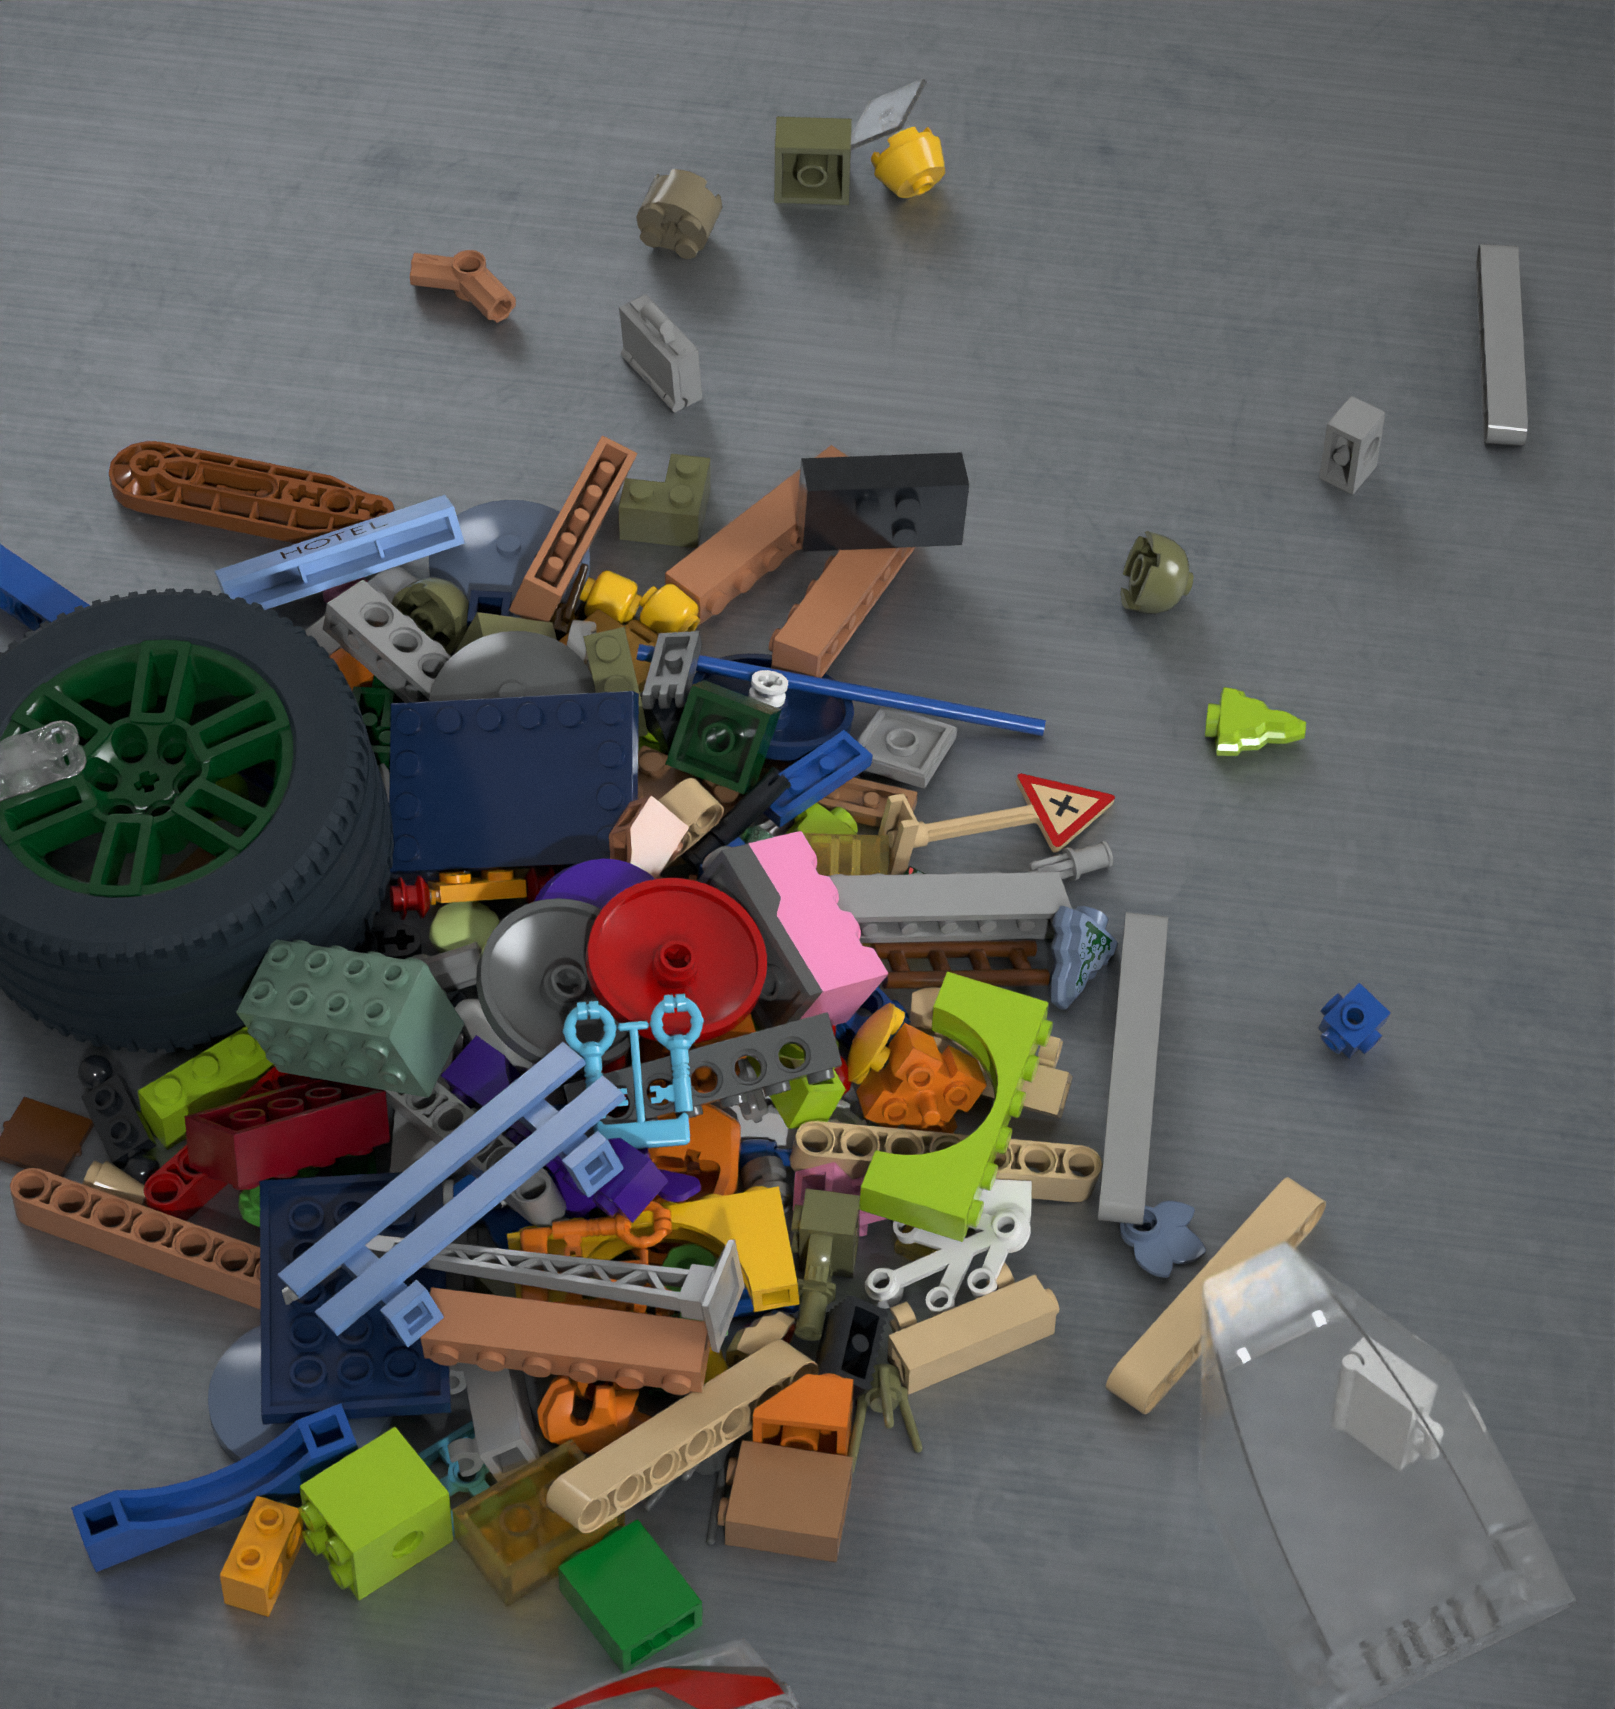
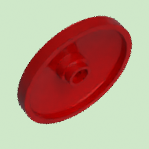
(675, 941)

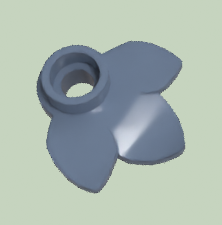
(1166, 1238)

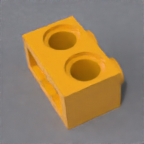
(262, 1556)

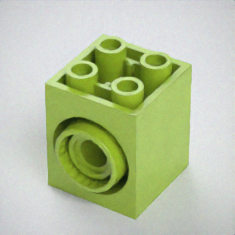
(375, 1514)

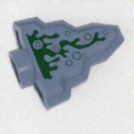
(1078, 952)

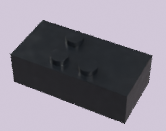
(882, 501)

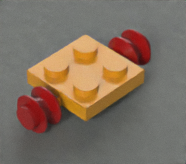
(462, 887)

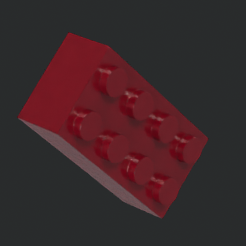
(286, 1131)

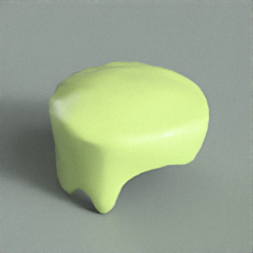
(461, 925)

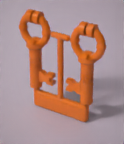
(574, 1230)

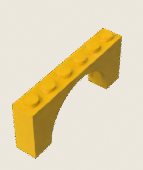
(749, 1217)

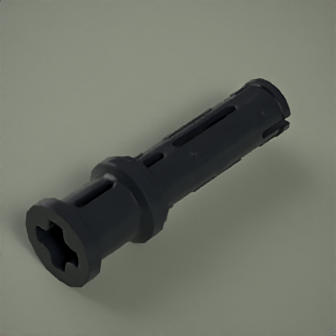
(738, 818)

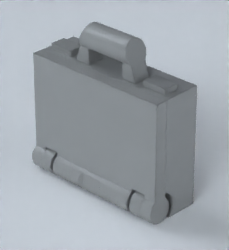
(660, 353)

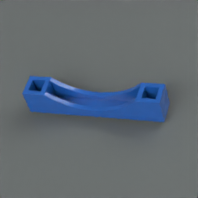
(143, 1520)

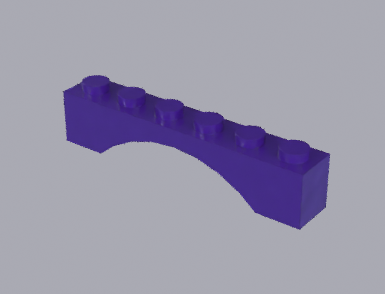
(484, 1072)

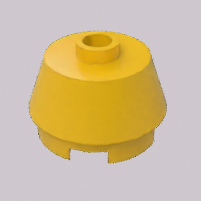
(910, 163)

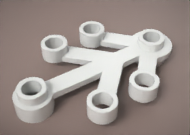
(955, 1257)

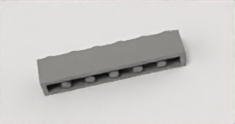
(952, 905)

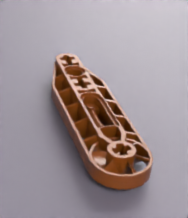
(237, 492)

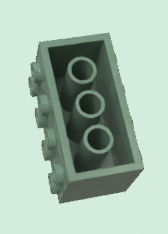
(351, 1017)

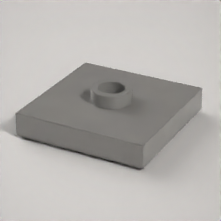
(906, 745)

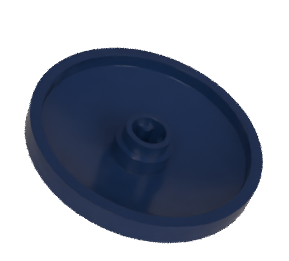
(805, 717)

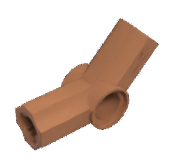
(468, 278)

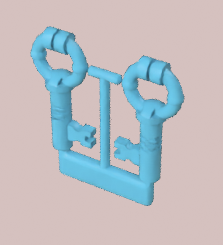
(643, 1133)

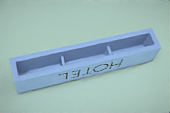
(344, 554)

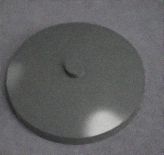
(512, 667)
(537, 974)

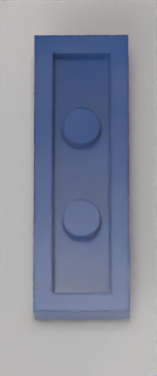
(818, 776)

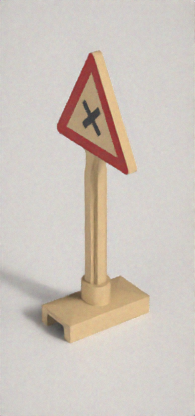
(1056, 807)

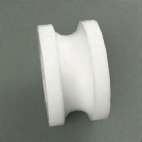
(769, 687)

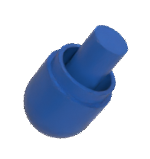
(762, 1147)

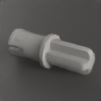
(1076, 862)

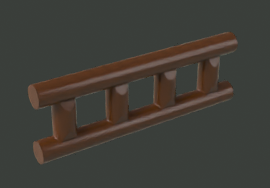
(976, 951)

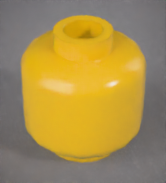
(612, 595)
(669, 610)

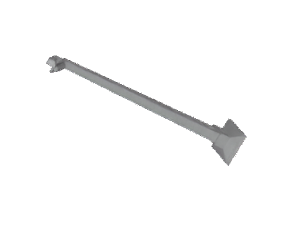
(705, 1294)

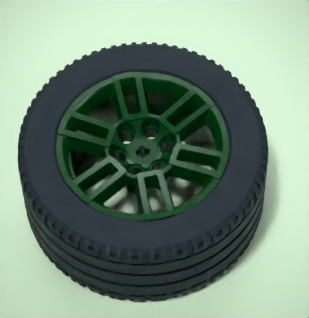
(165, 707)

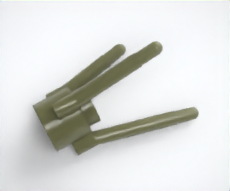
(884, 1398)

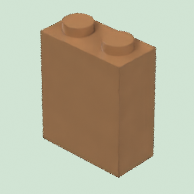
(786, 1500)

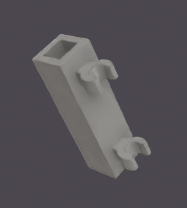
(500, 1421)

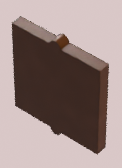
(43, 1137)

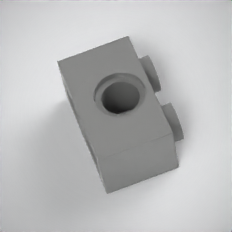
(1352, 444)

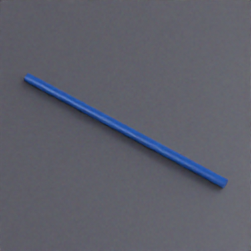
(868, 695)

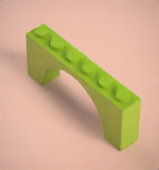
(944, 1186)

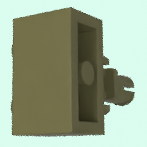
(827, 1245)

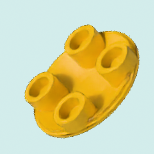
(869, 1043)

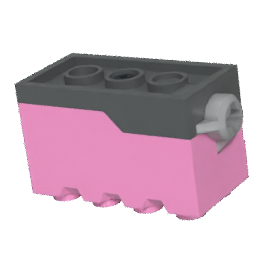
(808, 939)

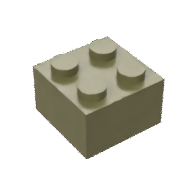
(812, 160)

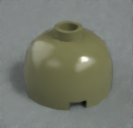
(1156, 573)
(436, 608)

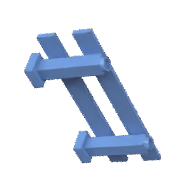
(382, 1279)

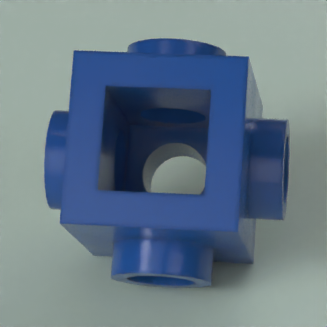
(1352, 1021)

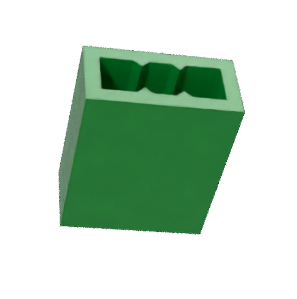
(630, 1595)

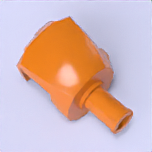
(610, 1417)

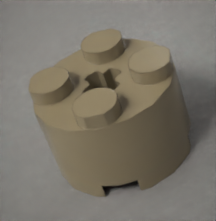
(678, 213)

